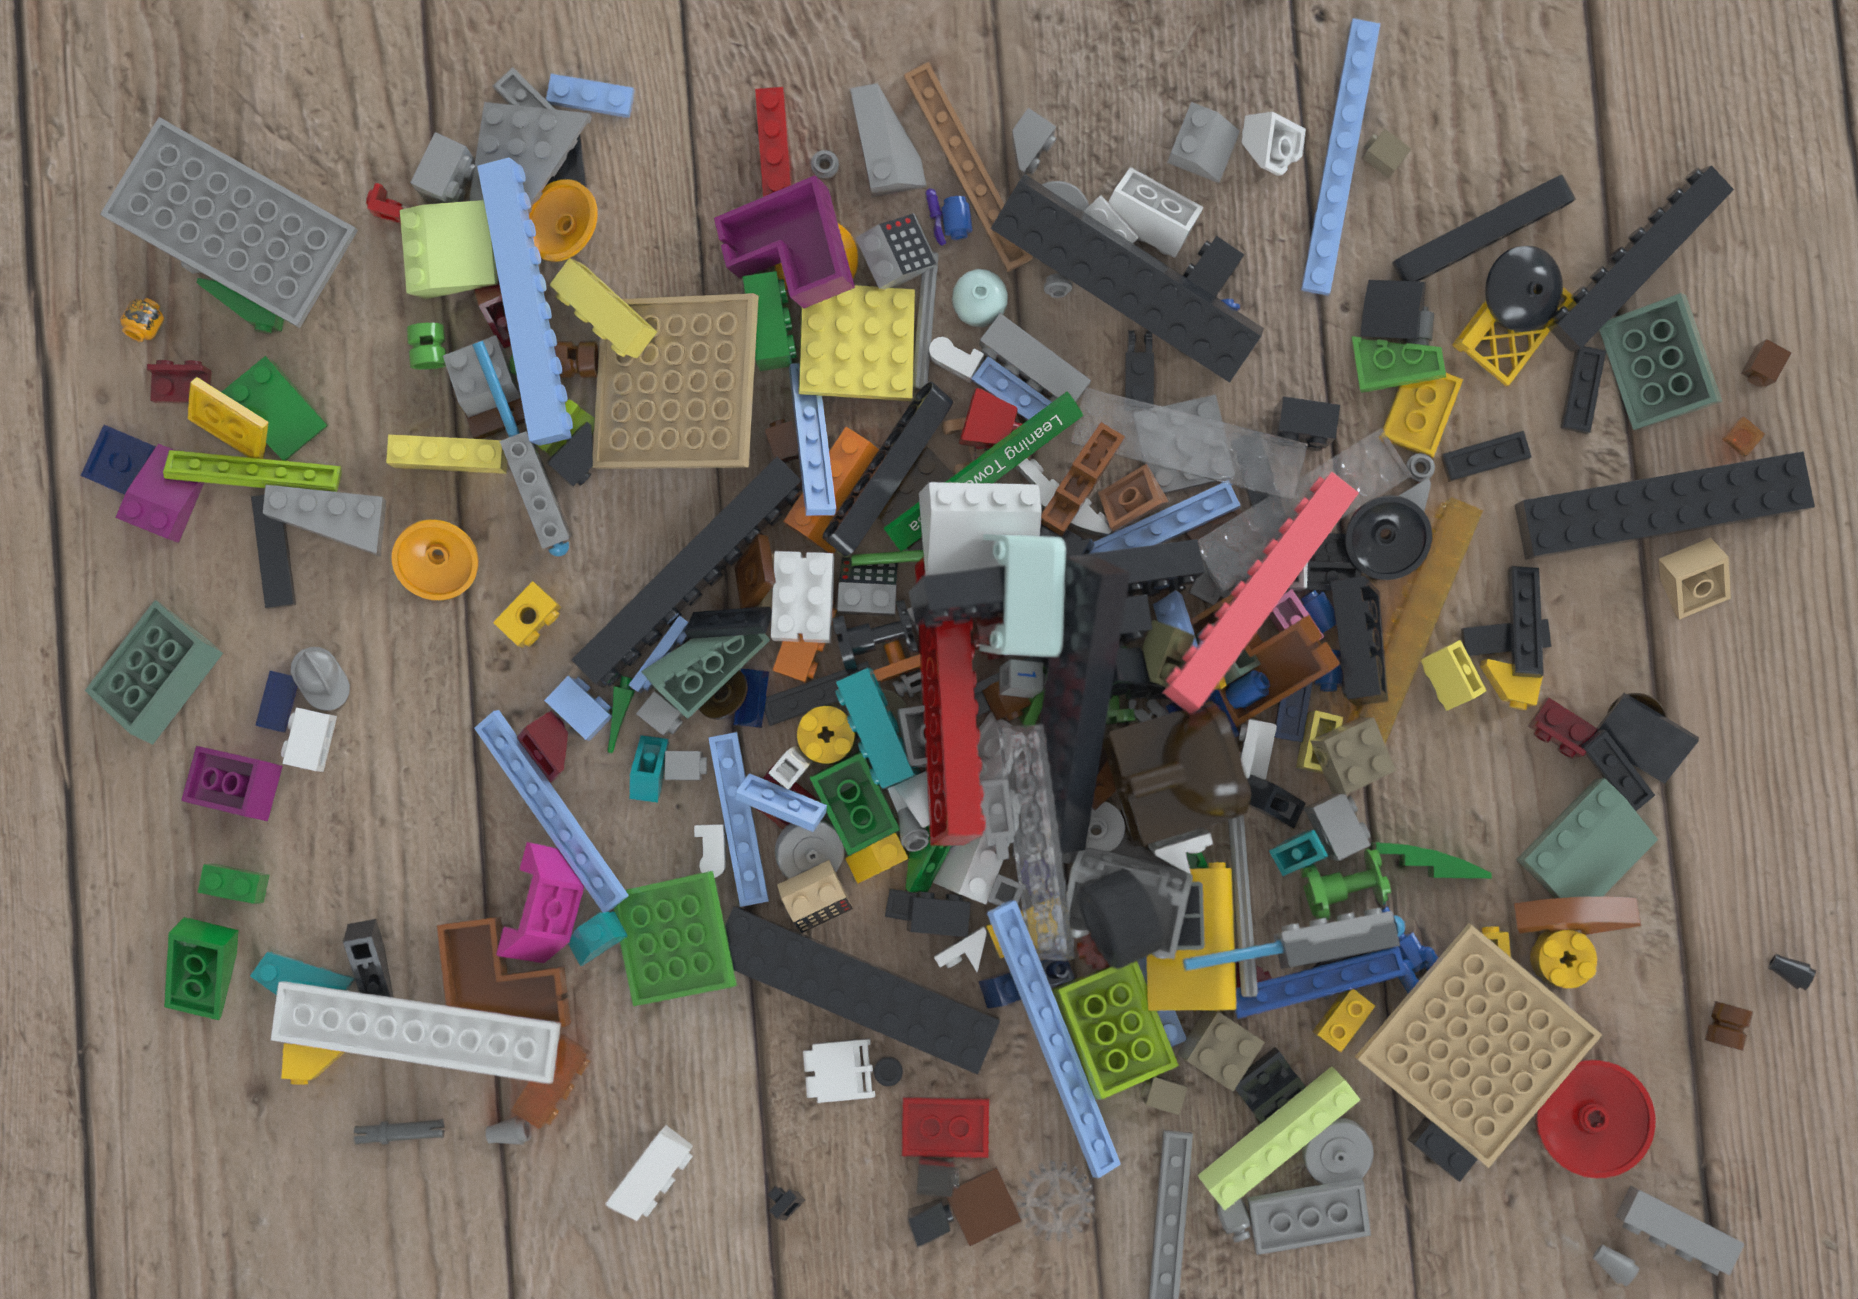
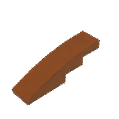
(1081, 478)
(1578, 913)

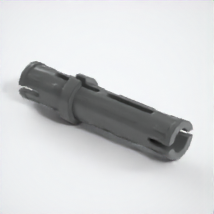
(399, 1131)

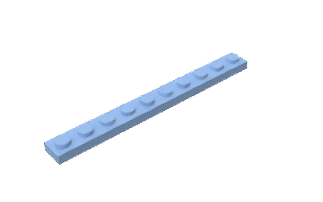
(1340, 157)
(1054, 1038)

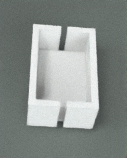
(802, 597)

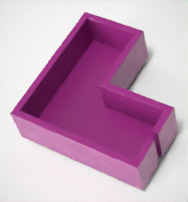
(790, 229)

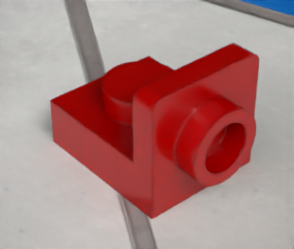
(382, 208)

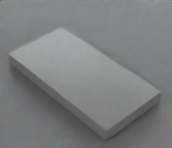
(1309, 1216)

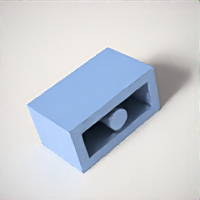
(579, 707)

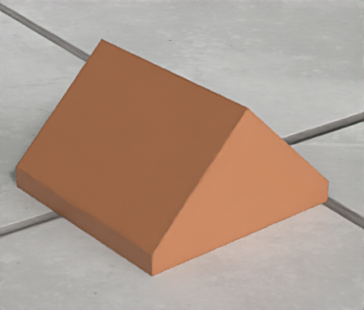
(1132, 498)

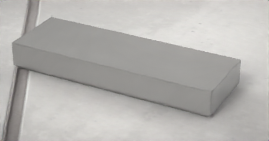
(519, 92)

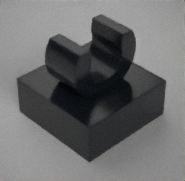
(785, 1202)

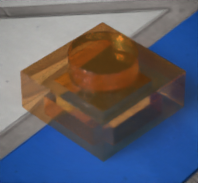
(1743, 436)

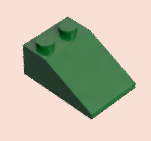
(275, 399)
(854, 803)
(199, 967)

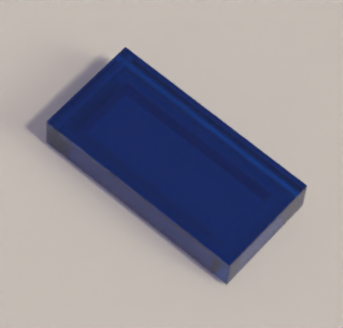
(277, 702)
(752, 710)

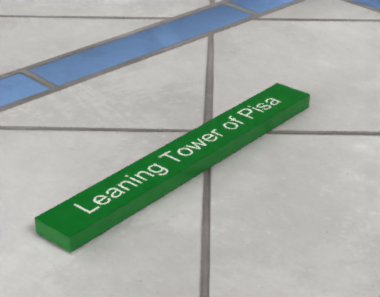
(996, 460)

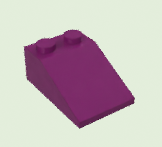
(157, 502)
(232, 783)

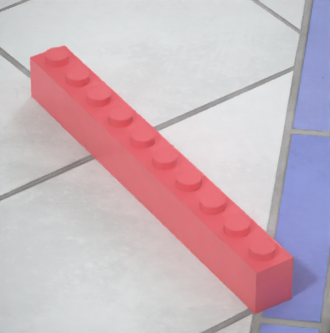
(1260, 593)

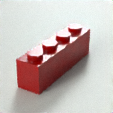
(773, 139)

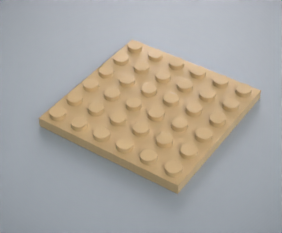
(687, 390)
(1478, 1045)

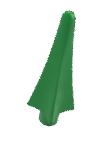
(621, 700)

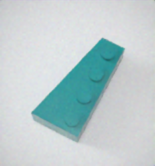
(875, 728)

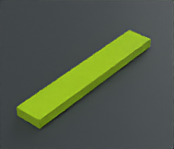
(250, 471)

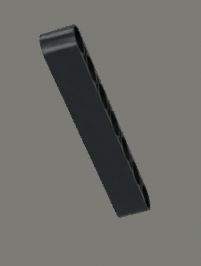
(1484, 230)
(887, 469)

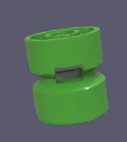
(426, 356)

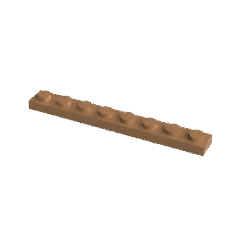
(963, 160)

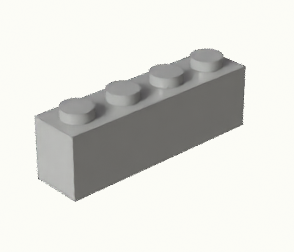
(1032, 360)
(1679, 1230)

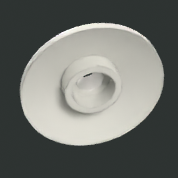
(1112, 827)

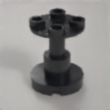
(863, 639)

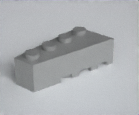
(333, 515)

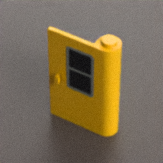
(1204, 931)

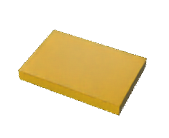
(1421, 414)
(227, 419)

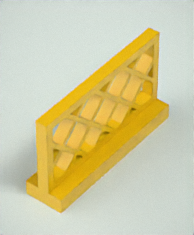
(1484, 322)

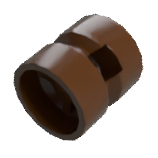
(578, 359)
(1729, 1025)

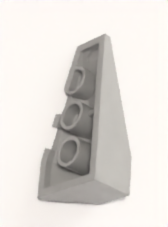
(886, 148)

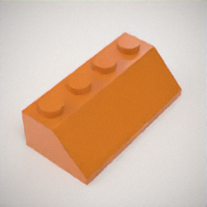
(848, 462)

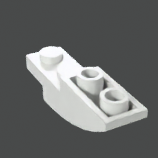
(1086, 518)

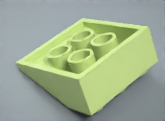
(447, 248)

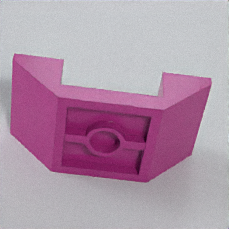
(548, 908)

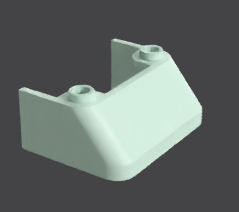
(1031, 595)

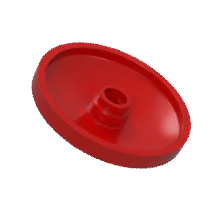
(1597, 1120)

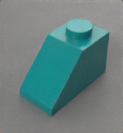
(648, 769)
(1298, 852)
(596, 936)

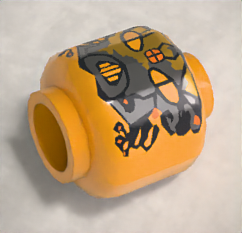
(142, 319)

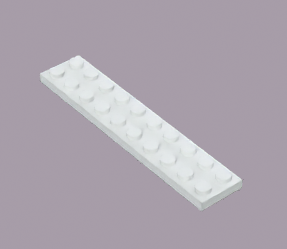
(416, 1032)

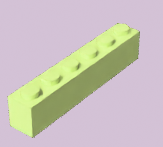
(1278, 1138)

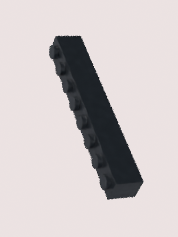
(1640, 257)

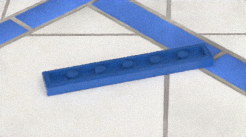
(1322, 982)

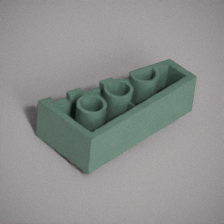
(701, 668)

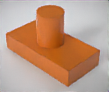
(897, 662)

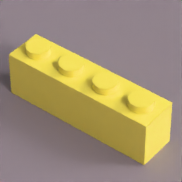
(603, 309)
(446, 454)

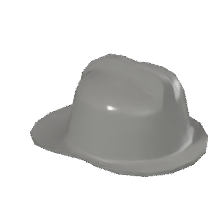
(320, 678)

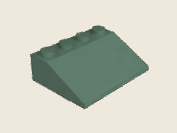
(1660, 362)
(153, 673)
(1588, 844)

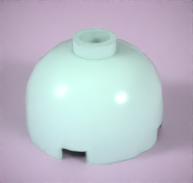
(979, 297)

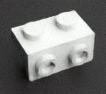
(1257, 747)

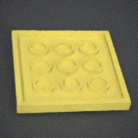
(859, 345)

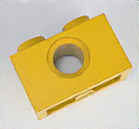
(512, 621)
(1343, 1019)

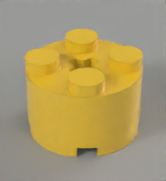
(813, 724)
(1578, 966)

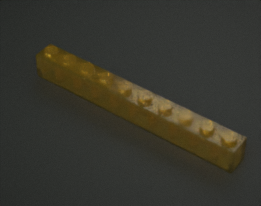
(1421, 608)

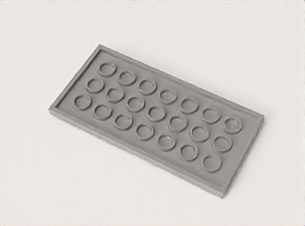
(229, 222)

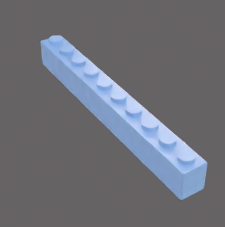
(525, 302)

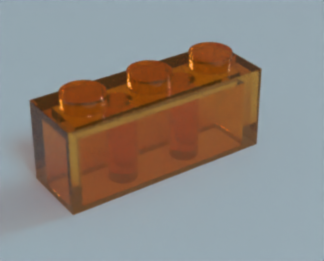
(539, 1100)

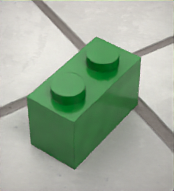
(233, 883)

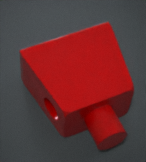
(988, 420)

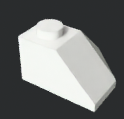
(1273, 141)

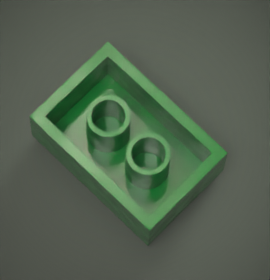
(773, 344)

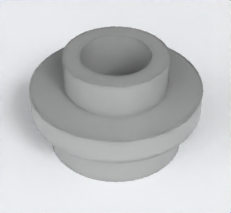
(821, 156)
(1057, 285)
(1426, 461)

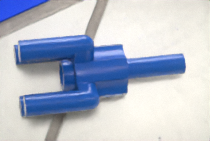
(1414, 957)

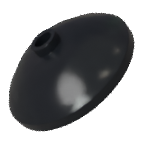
(1511, 286)
(1397, 552)

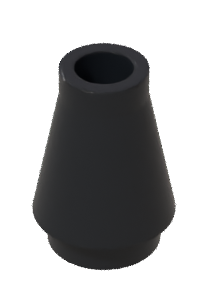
(1793, 971)

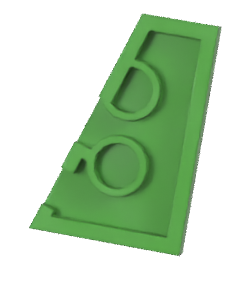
(1395, 364)

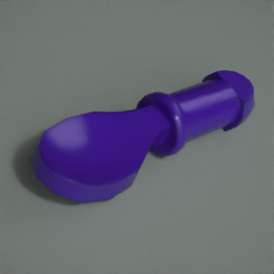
(935, 213)

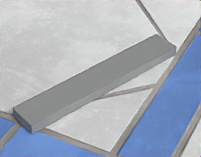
(1170, 1215)

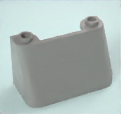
(1164, 884)

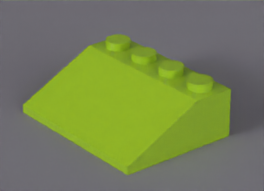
(1113, 1029)

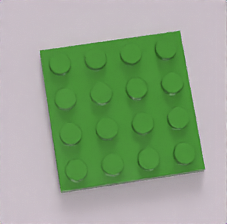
(674, 939)

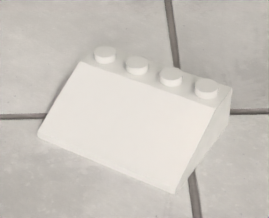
(959, 515)

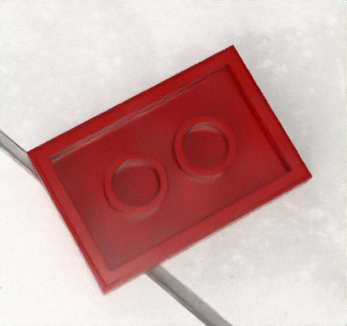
(945, 1127)

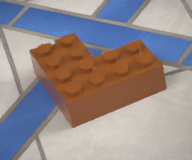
(1287, 660)
(479, 978)

